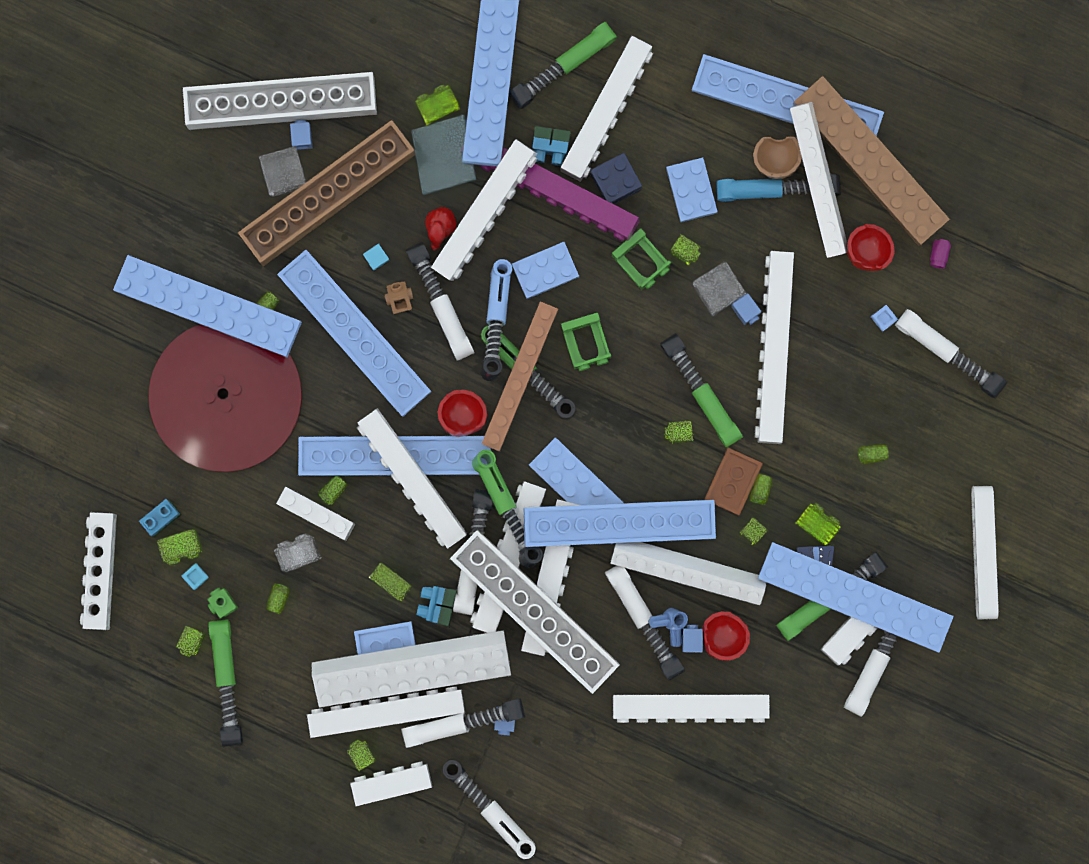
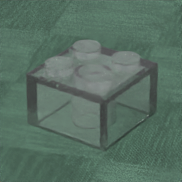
(282, 171)
(718, 288)
(297, 553)

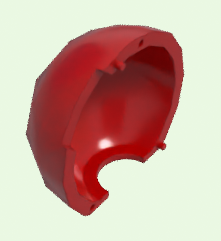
(870, 248)
(462, 413)
(725, 636)

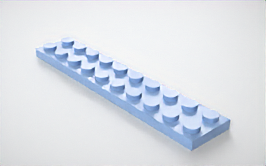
(490, 82)
(761, 91)
(207, 306)
(354, 333)
(355, 457)
(619, 523)
(855, 597)

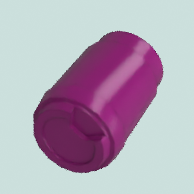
(940, 253)

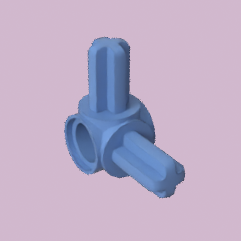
(675, 627)

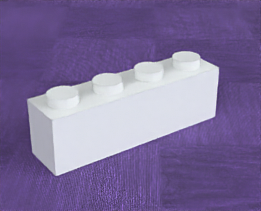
(315, 513)
(846, 639)
(390, 785)

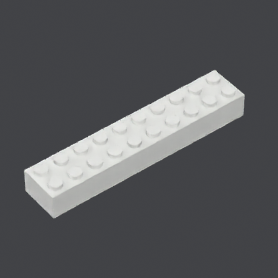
(279, 100)
(535, 611)
(411, 668)

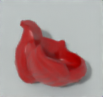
(440, 225)

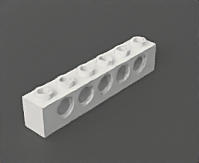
(106, 562)

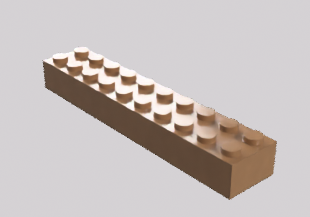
(873, 163)
(327, 193)

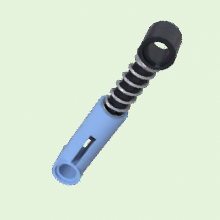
(496, 318)

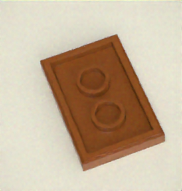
(733, 481)

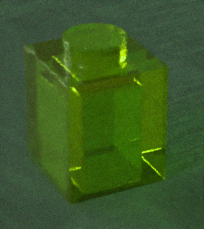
(685, 250)
(679, 432)
(753, 531)
(190, 641)
(361, 754)

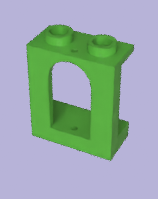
(661, 263)
(603, 352)

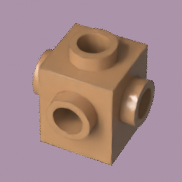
(399, 297)

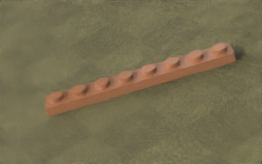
(520, 376)

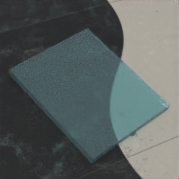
(440, 155)

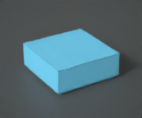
(376, 257)
(195, 576)

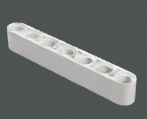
(984, 552)

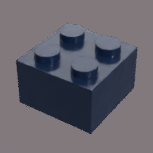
(616, 179)

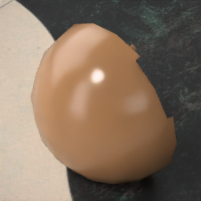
(777, 157)

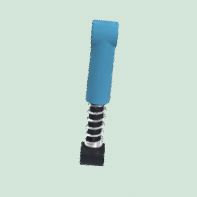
(765, 188)

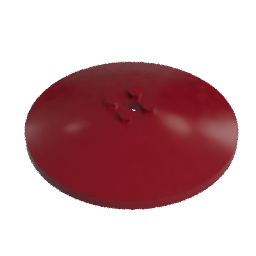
(231, 431)

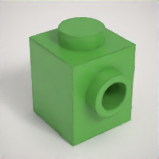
(221, 603)

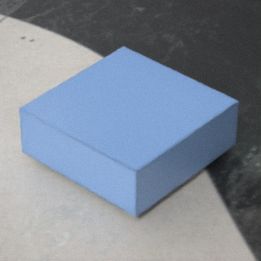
(884, 318)

